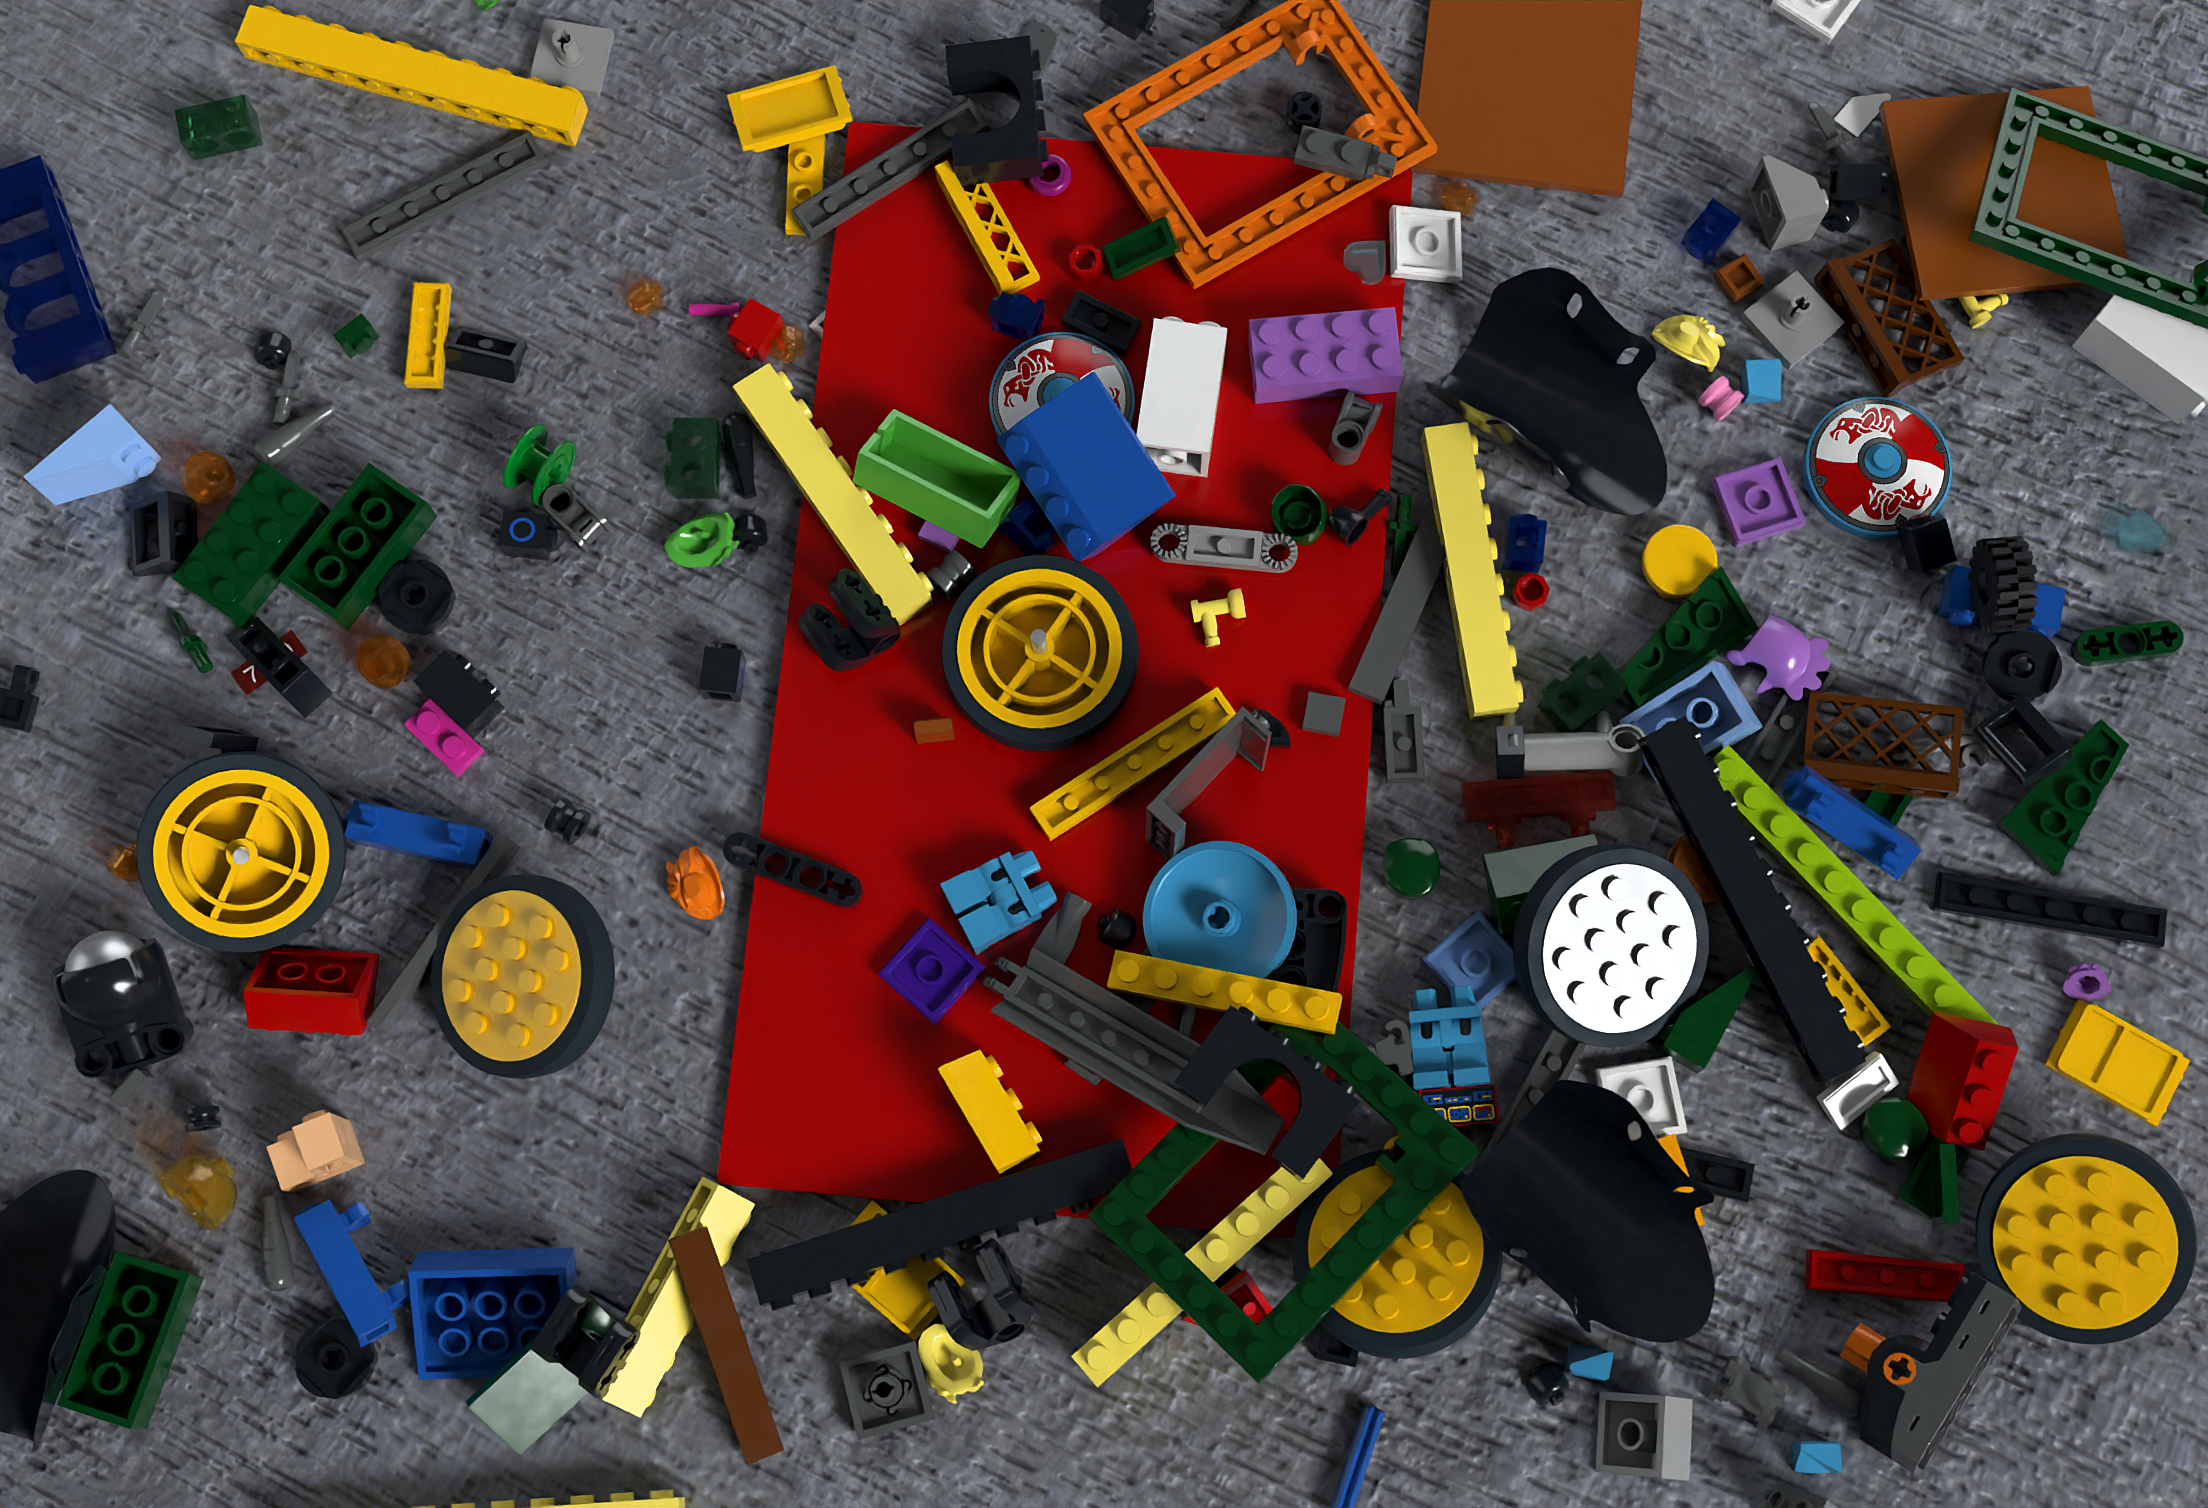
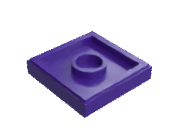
(931, 971)

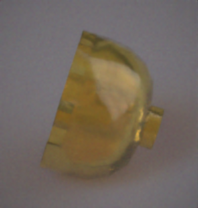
(202, 1188)

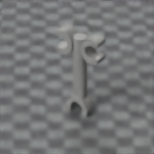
(1969, 743)

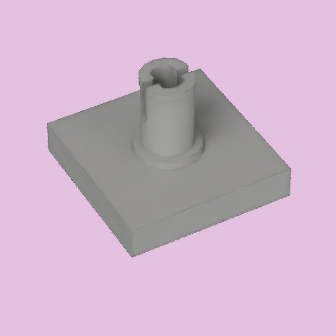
(573, 56)
(1792, 320)

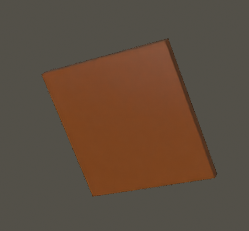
(1530, 91)
(1938, 171)

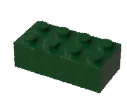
(251, 545)
(356, 546)
(130, 1341)

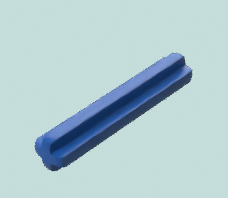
(1358, 1458)

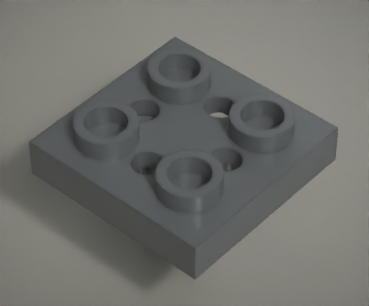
(861, 1375)

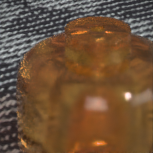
(1459, 198)
(645, 296)
(787, 344)
(123, 862)

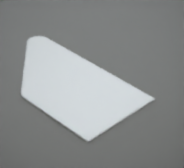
(1860, 112)

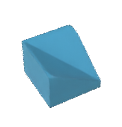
(1761, 380)
(1588, 1362)
(1816, 1457)

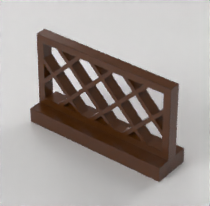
(1866, 326)
(1886, 777)

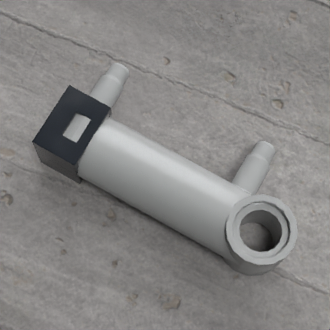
(1604, 749)

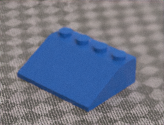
(1086, 467)
(483, 1306)

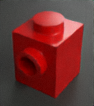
(753, 330)

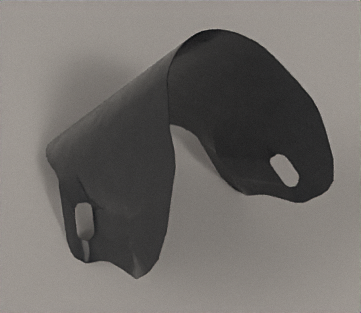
(1559, 396)
(1598, 1214)
(51, 1270)

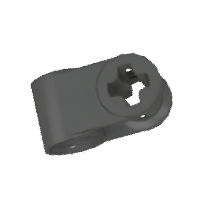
(1354, 423)
(579, 520)

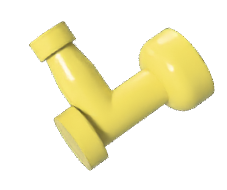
(1979, 310)
(1206, 612)

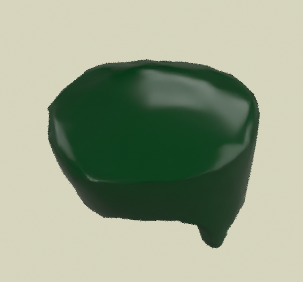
(1299, 513)
(1411, 868)
(1893, 1128)

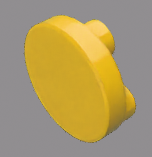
(1677, 560)

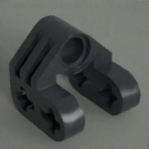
(870, 628)
(997, 1316)
(582, 1351)

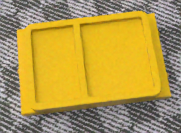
(790, 110)
(2117, 1062)
(903, 1294)

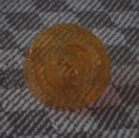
(207, 478)
(383, 661)

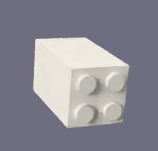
(2150, 355)
(1182, 394)

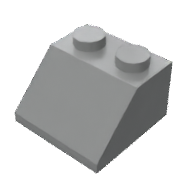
(1786, 202)
(1644, 1435)

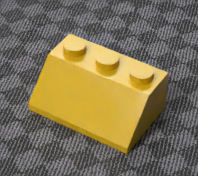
(991, 1111)

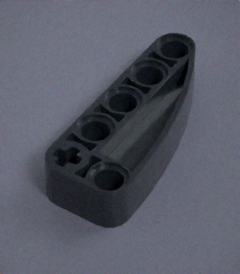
(1320, 941)

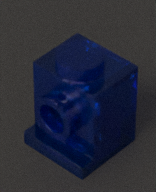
(1721, 226)
(1016, 315)
(1029, 528)
(1524, 558)

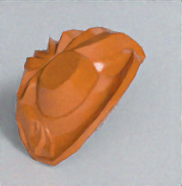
(695, 884)

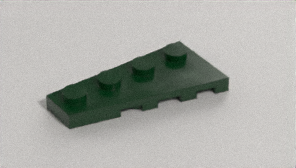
(1694, 633)
(2058, 805)

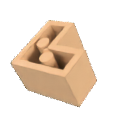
(314, 1151)

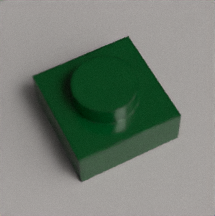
(356, 336)

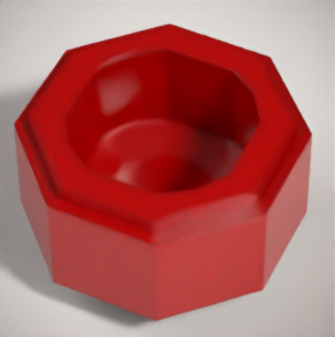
(1084, 262)
(1530, 592)

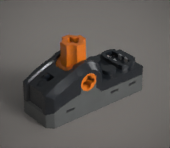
(1913, 1414)

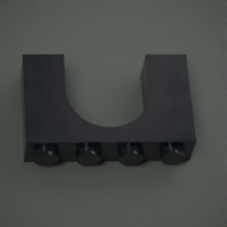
(1016, 147)
(1322, 1102)

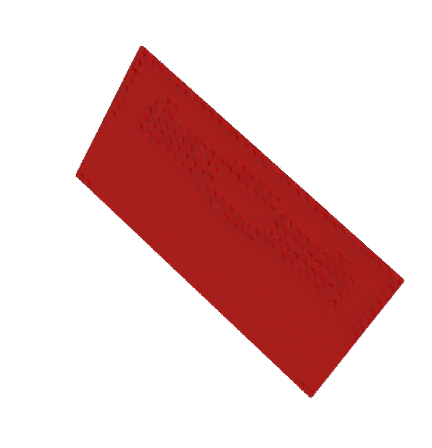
(828, 1061)

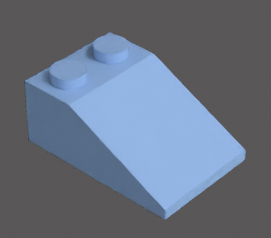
(94, 460)
(1706, 699)

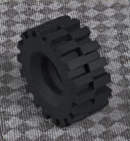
(2003, 584)

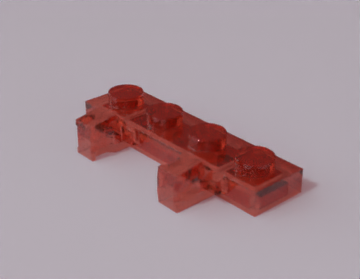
(1508, 800)

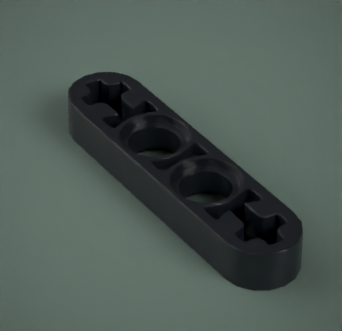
(795, 865)

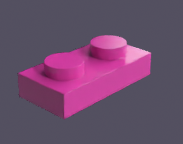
(444, 737)

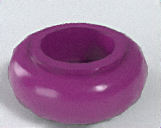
(1057, 186)

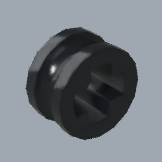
(202, 1119)

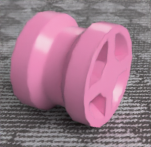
(1720, 398)

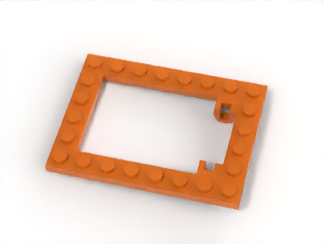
(1296, 27)

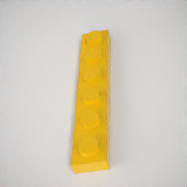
(1132, 764)
(1219, 989)

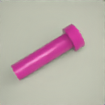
(714, 309)

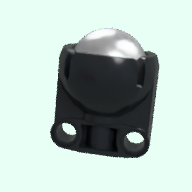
(119, 1001)

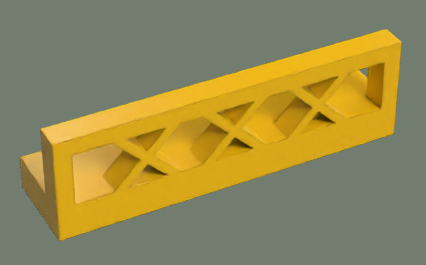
(980, 231)

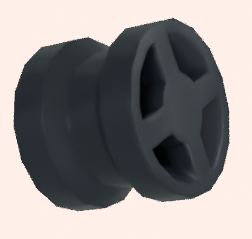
(1300, 105)
(567, 821)

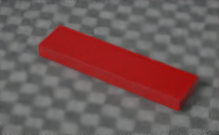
(1881, 1275)

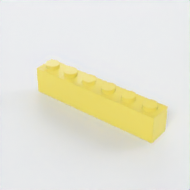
(662, 1304)

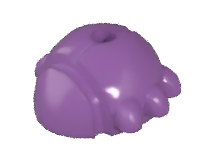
(2086, 982)

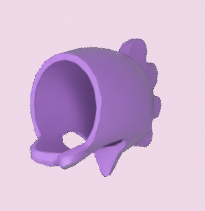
(1786, 655)

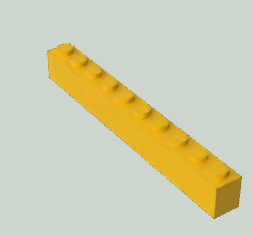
(412, 74)

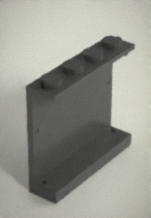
(1243, 735)

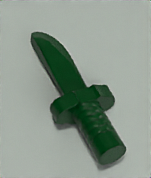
(1401, 528)
(193, 645)

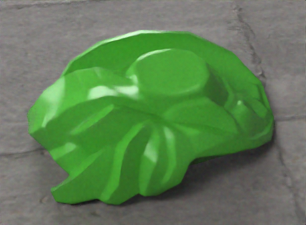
(702, 541)

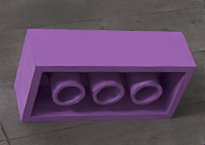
(1325, 355)

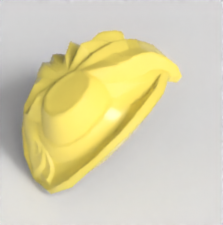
(1690, 339)
(948, 1365)

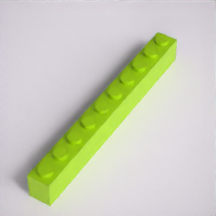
(1843, 893)

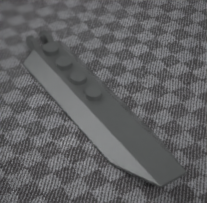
(1127, 1049)

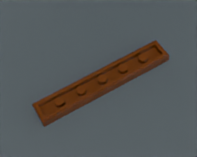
(726, 1345)

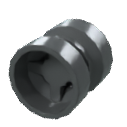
(951, 575)

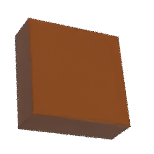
(1738, 278)
(934, 730)

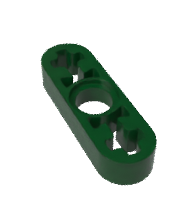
(2139, 632)

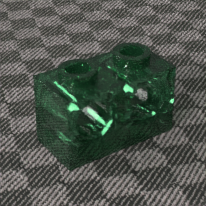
(218, 127)
(701, 457)
(1587, 700)

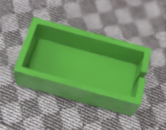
(937, 478)

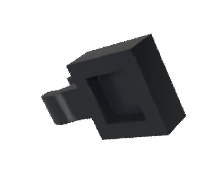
(17, 703)

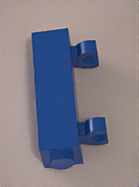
(1850, 821)
(416, 835)
(345, 1272)

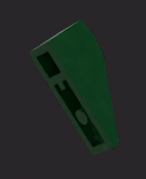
(1702, 1025)

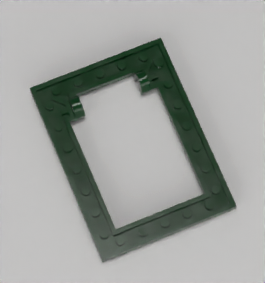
(2003, 184)
(1421, 1165)

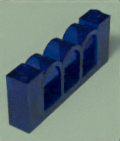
(69, 342)

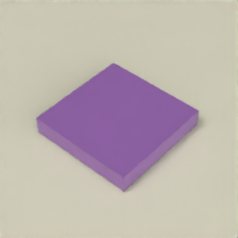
(1757, 501)

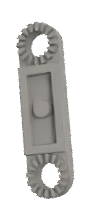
(1224, 548)

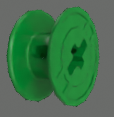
(537, 463)

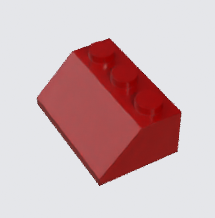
(312, 991)
(1962, 1077)

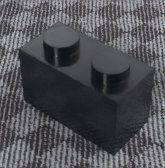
(459, 693)

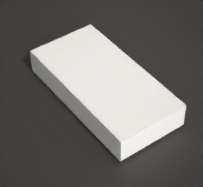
(1857, 1090)

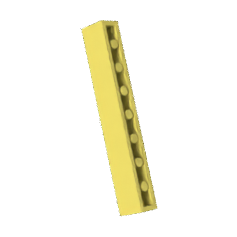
(833, 494)
(1470, 571)
(1212, 1255)

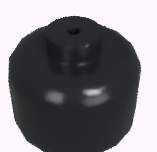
(1841, 216)
(272, 349)
(750, 531)
(1116, 928)
(1547, 1384)

